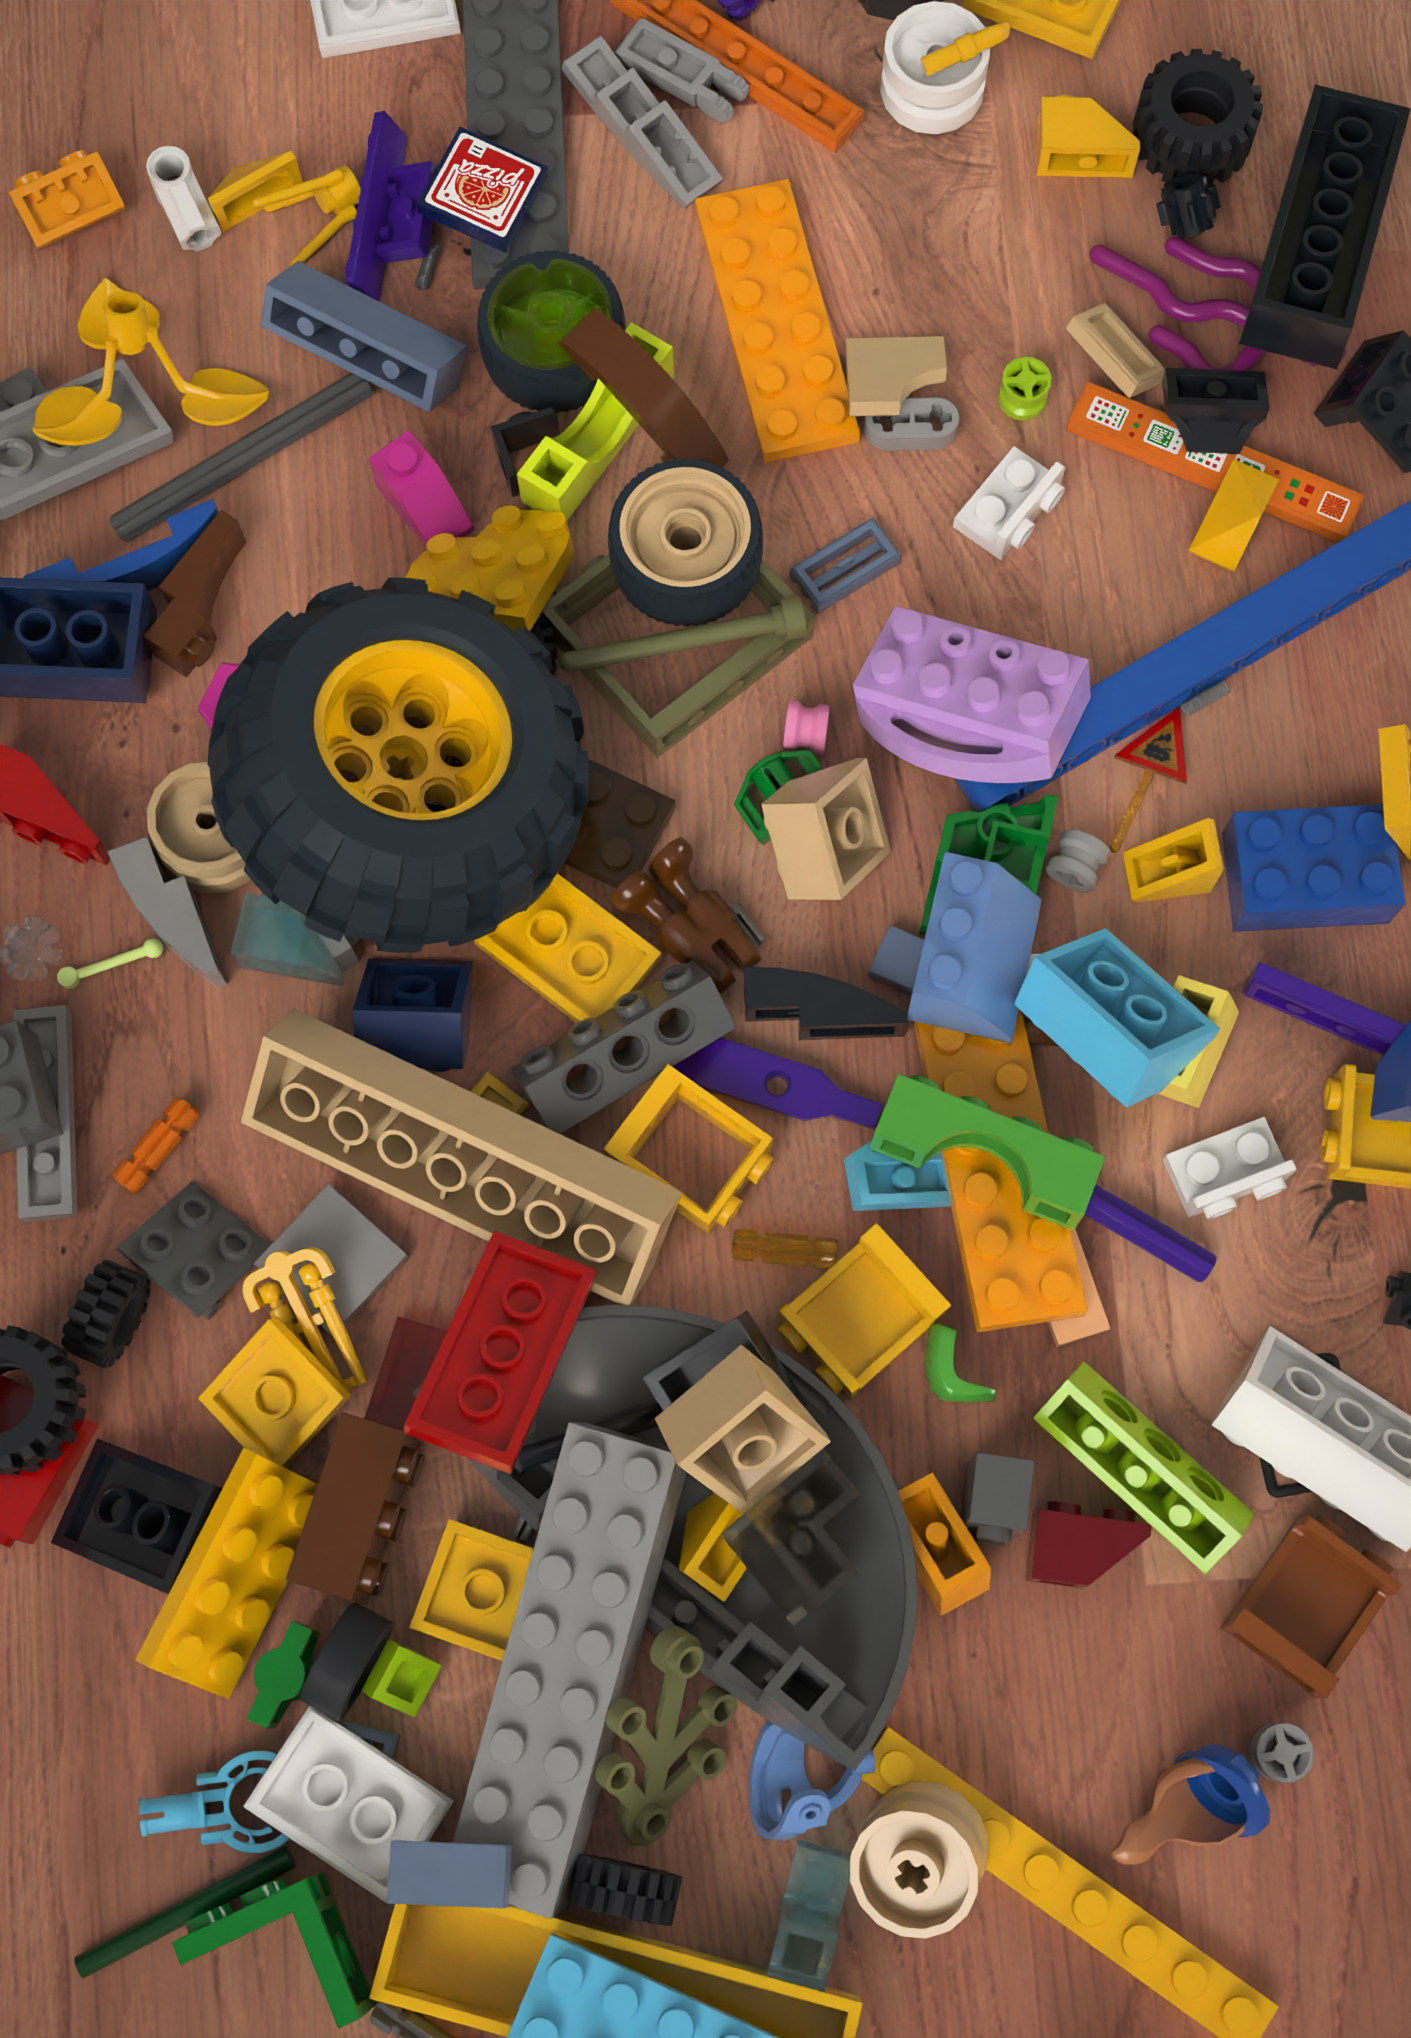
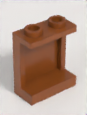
(1311, 1604)

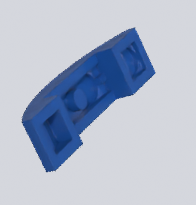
(146, 565)

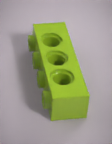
(1145, 1467)

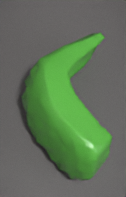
(941, 1372)

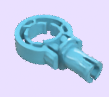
(190, 1809)

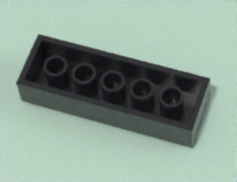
(1325, 227)

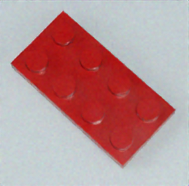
(500, 1352)

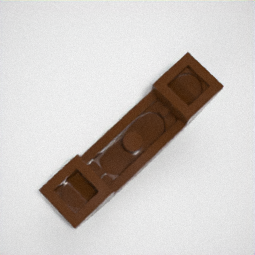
(642, 388)

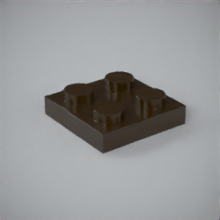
(618, 826)

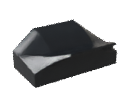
(1215, 407)

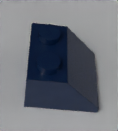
(416, 1010)

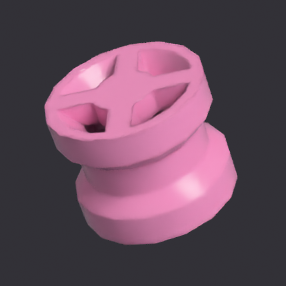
(806, 727)

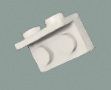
(1009, 502)
(1227, 1168)

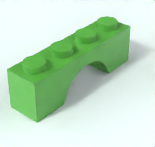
(1052, 1172)

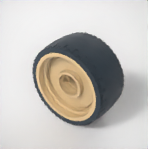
(678, 507)

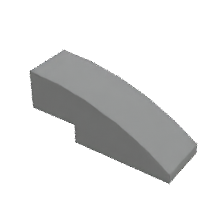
(168, 908)

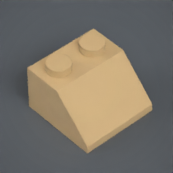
(826, 831)
(740, 1430)

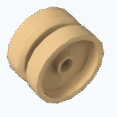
(188, 834)
(919, 1860)

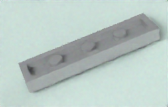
(49, 1167)

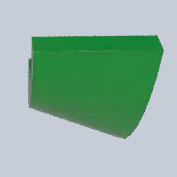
(1001, 835)

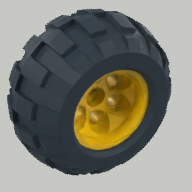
(370, 850)

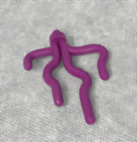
(1185, 311)

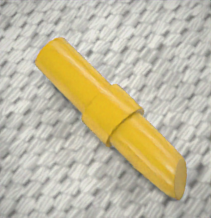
(965, 48)

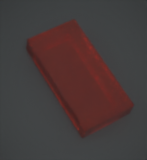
(402, 1371)

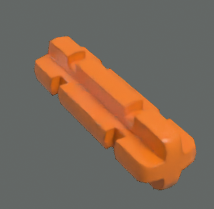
(156, 1145)

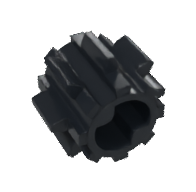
(1188, 205)

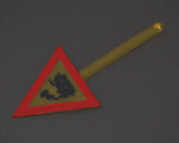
(1156, 751)

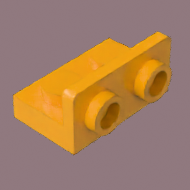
(66, 198)

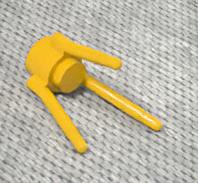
(333, 192)

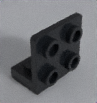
(1377, 394)

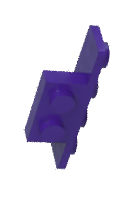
(387, 215)

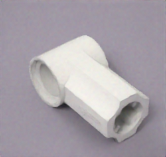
(182, 198)

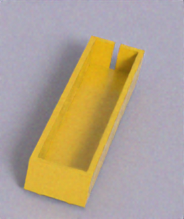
(480, 1961)

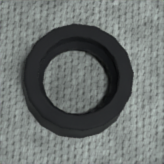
(346, 1661)

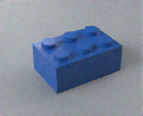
(1311, 868)

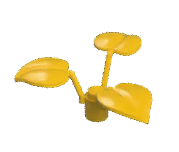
(125, 323)

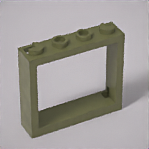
(701, 699)

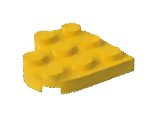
(509, 563)

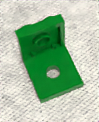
(319, 1926)

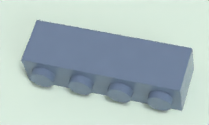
(363, 335)

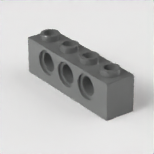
(609, 1075)

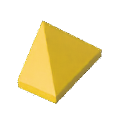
(235, 194)
(1233, 515)
(704, 1551)

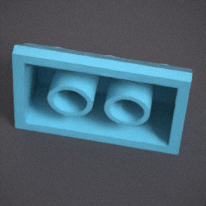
(1114, 1015)

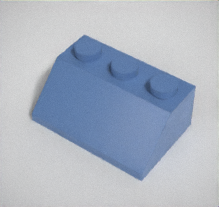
(975, 949)

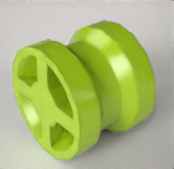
(1033, 379)

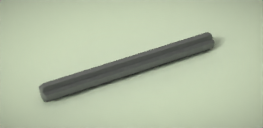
(240, 456)

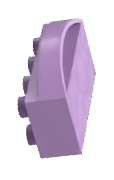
(971, 692)

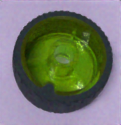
(526, 316)

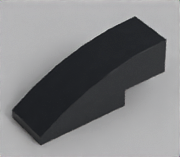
(820, 1004)

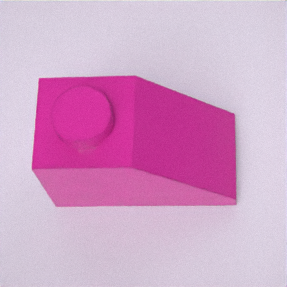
(418, 489)

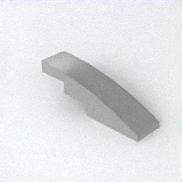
(641, 123)

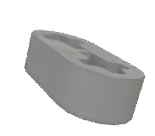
(912, 426)

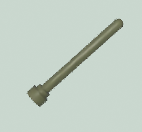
(783, 619)

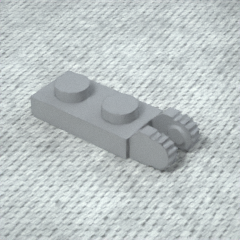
(681, 69)

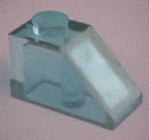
(279, 943)

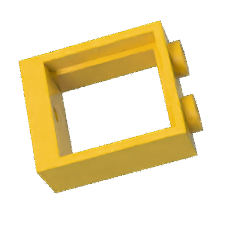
(650, 1112)

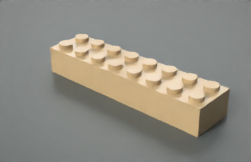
(456, 1153)

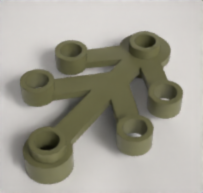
(648, 1809)

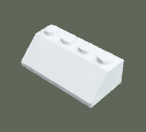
(1324, 1434)

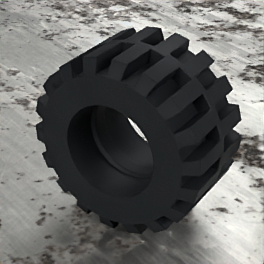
(1204, 87)
(53, 1402)

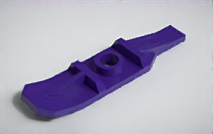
(744, 1075)

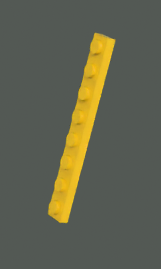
(1089, 1904)

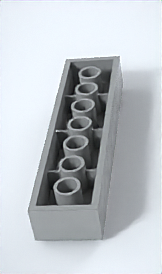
(570, 1658)

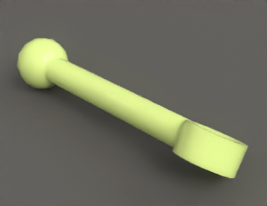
(70, 978)

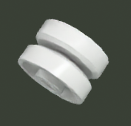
(945, 98)

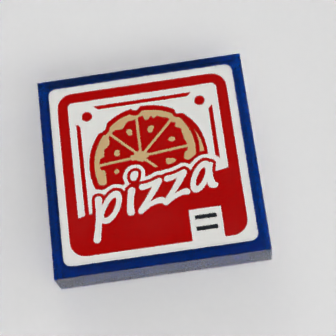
(482, 189)

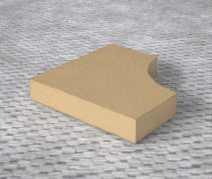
(889, 369)

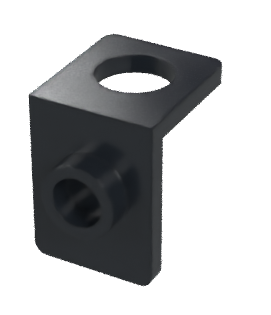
(521, 432)

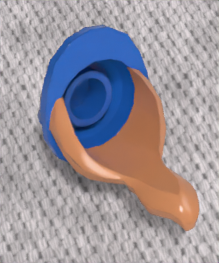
(1200, 1802)

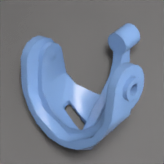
(779, 1767)

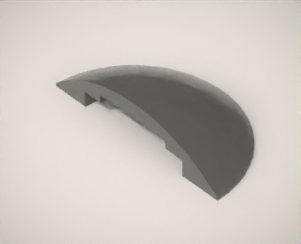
(845, 1661)

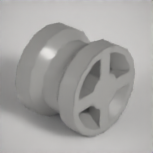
(1078, 860)
(1291, 1750)

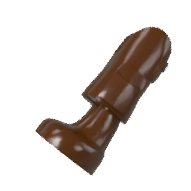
(691, 932)

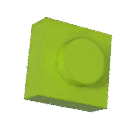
(401, 1678)

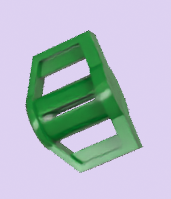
(761, 776)
(282, 1674)

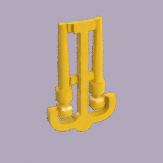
(281, 1267)

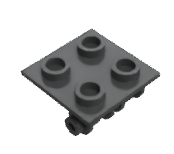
(194, 1250)

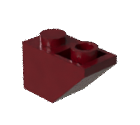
(1079, 1548)

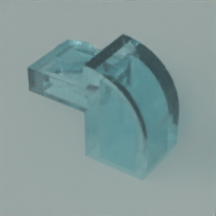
(809, 1916)

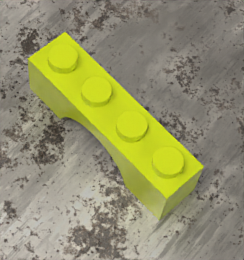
(569, 465)

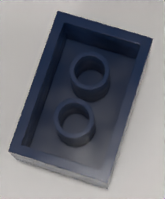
(75, 640)

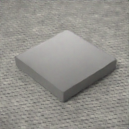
(355, 1246)

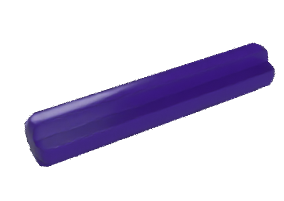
(1150, 1234)

